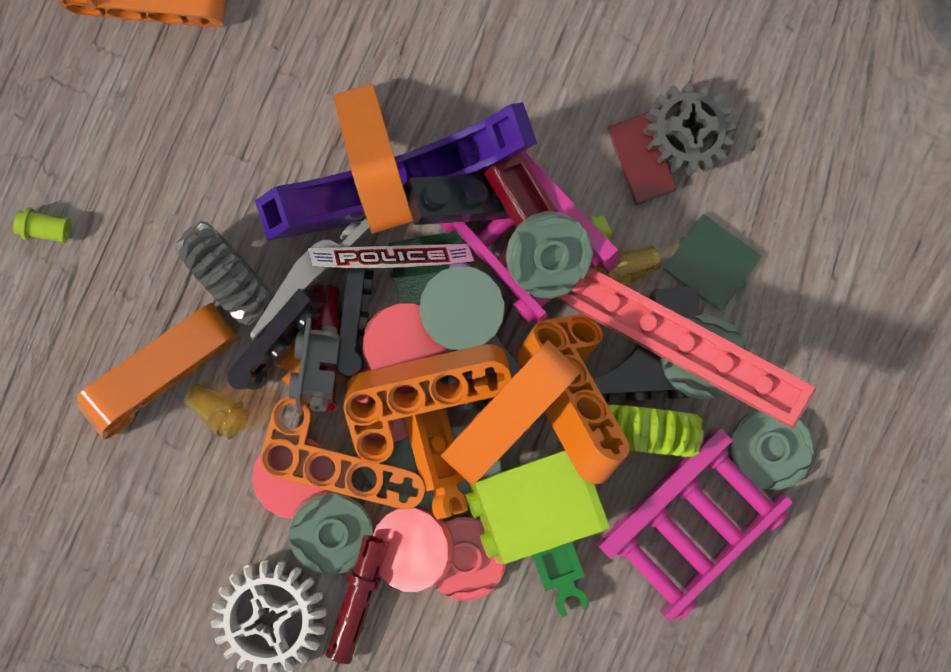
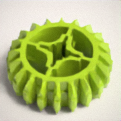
(660, 430)

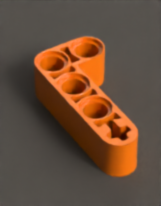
(183, 12)
(372, 158)
(151, 371)
(429, 393)
(511, 412)
(580, 413)
(345, 463)

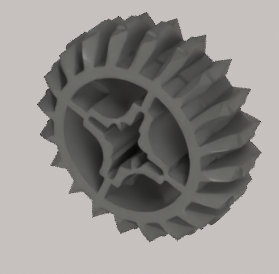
(223, 273)

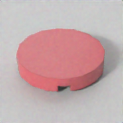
(397, 337)
(285, 496)
(416, 550)
(471, 570)

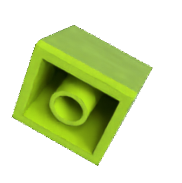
(535, 507)

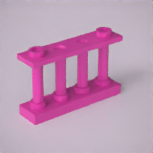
(527, 305)
(652, 512)

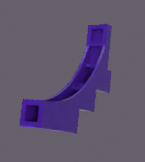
(335, 201)

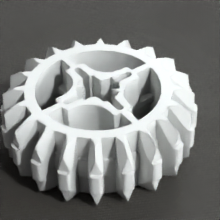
(274, 635)

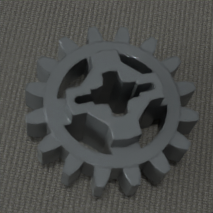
(701, 116)

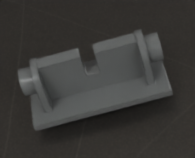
(312, 384)

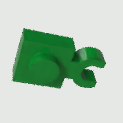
(560, 569)

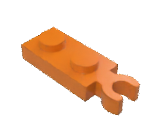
(429, 438)

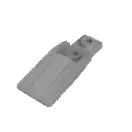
(308, 277)

